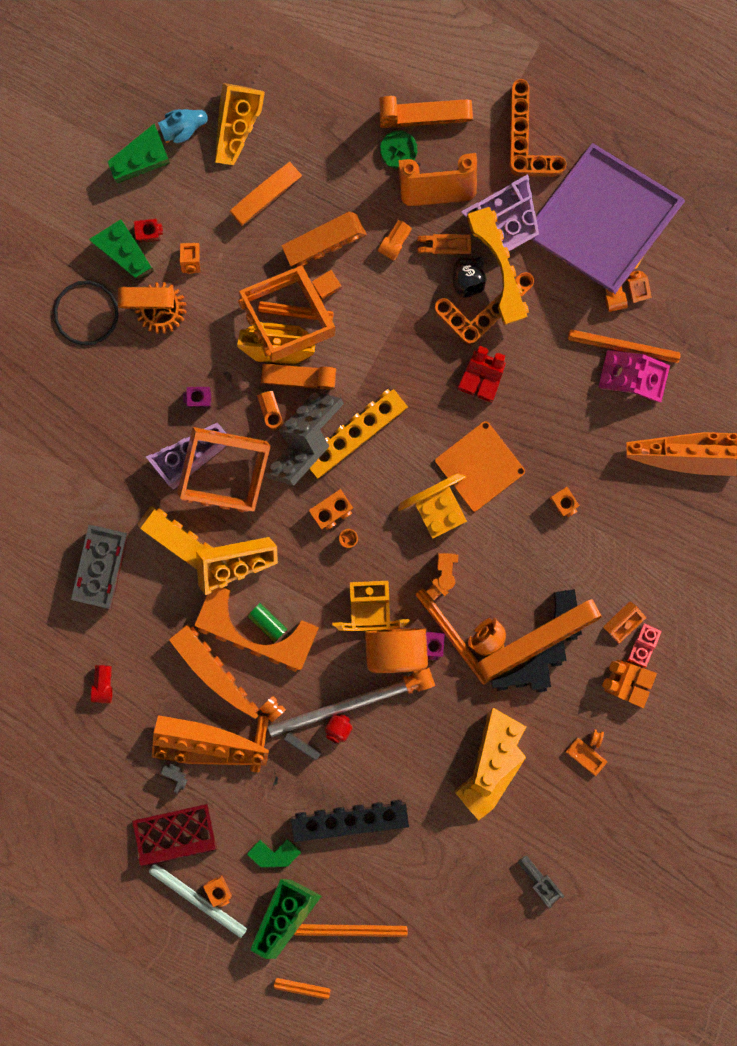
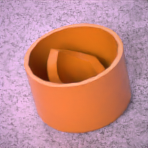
(396, 650)

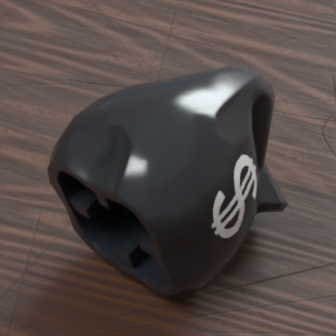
(469, 276)

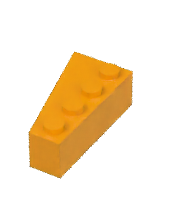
(497, 746)

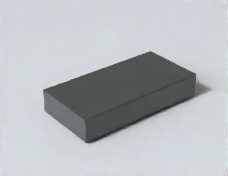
(302, 746)

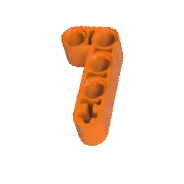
(299, 376)

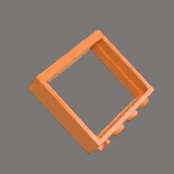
(273, 284)
(224, 502)

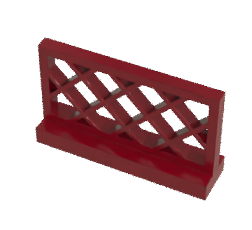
(177, 852)

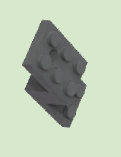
(304, 438)

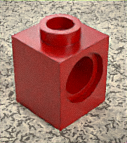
(140, 226)

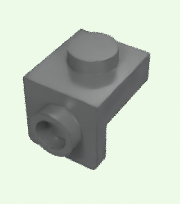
(172, 771)

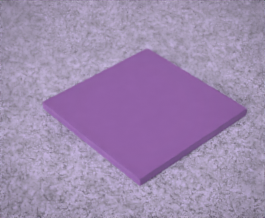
(605, 217)

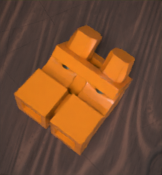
(445, 580)
(621, 682)

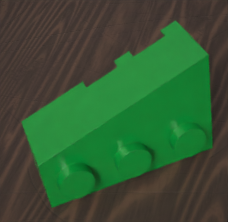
(139, 156)
(122, 248)

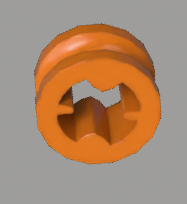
(596, 738)

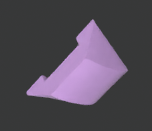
(514, 212)

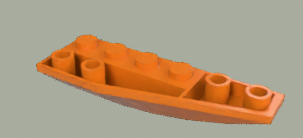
(689, 453)
(203, 744)

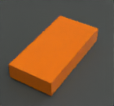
(586, 756)

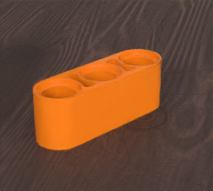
(145, 298)

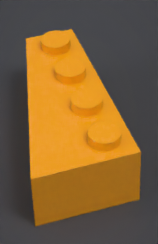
(171, 535)
(233, 561)

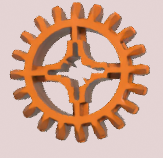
(156, 316)

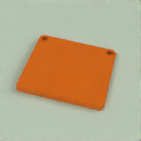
(484, 462)

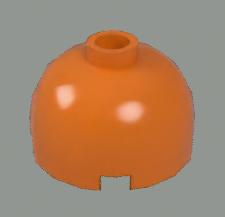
(489, 637)

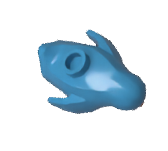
(181, 124)

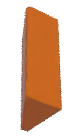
(624, 622)

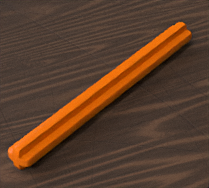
(623, 346)
(450, 633)
(352, 930)

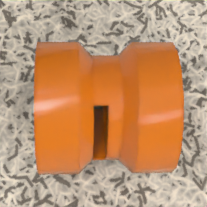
(348, 538)
(271, 707)

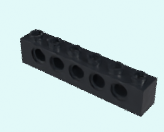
(302, 833)

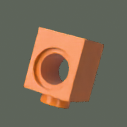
(326, 285)
(565, 493)
(218, 882)

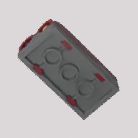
(100, 566)

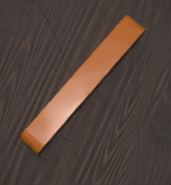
(539, 640)

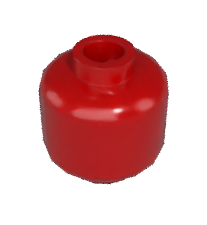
(338, 729)

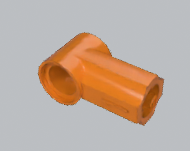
(393, 243)
(615, 301)
(270, 408)

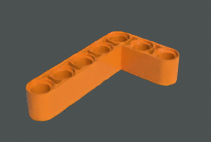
(425, 113)
(523, 137)
(474, 325)

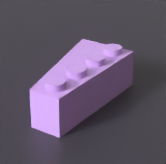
(171, 459)

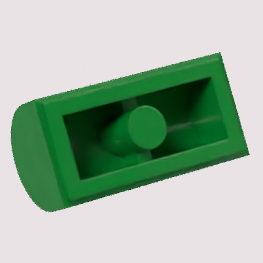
(267, 622)

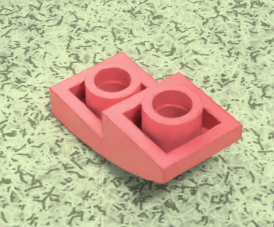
(644, 645)

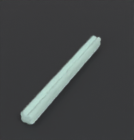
(197, 900)

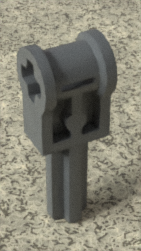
(543, 884)

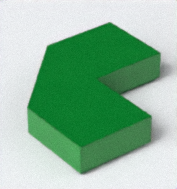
(280, 858)

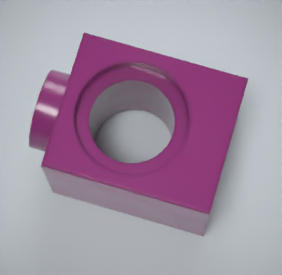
(206, 397)
(439, 637)

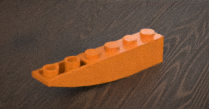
(210, 669)

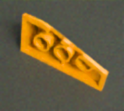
(236, 118)
(481, 805)

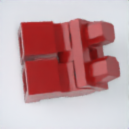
(483, 367)

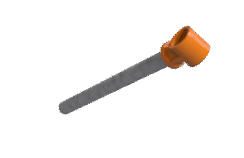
(417, 681)

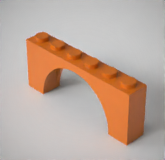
(290, 651)

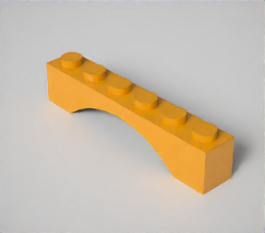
(484, 228)

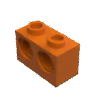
(329, 506)

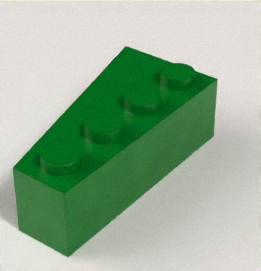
(283, 917)

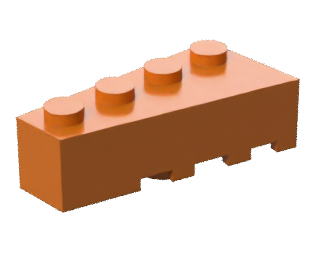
(324, 239)

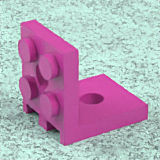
(635, 374)

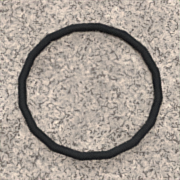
(86, 342)

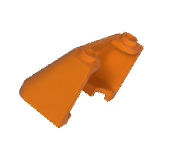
(438, 187)

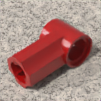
(102, 688)

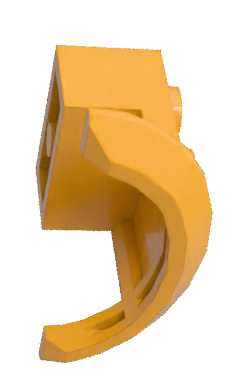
(438, 506)
(370, 608)

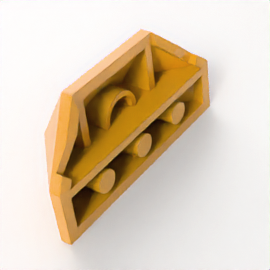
(278, 335)

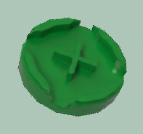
(398, 146)

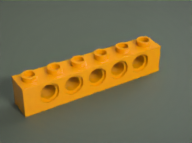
(396, 406)

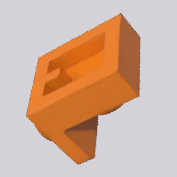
(190, 258)
(638, 286)

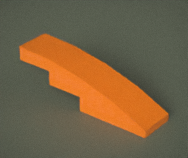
(265, 193)

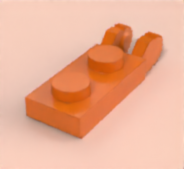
(446, 244)

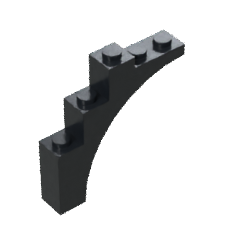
(536, 670)

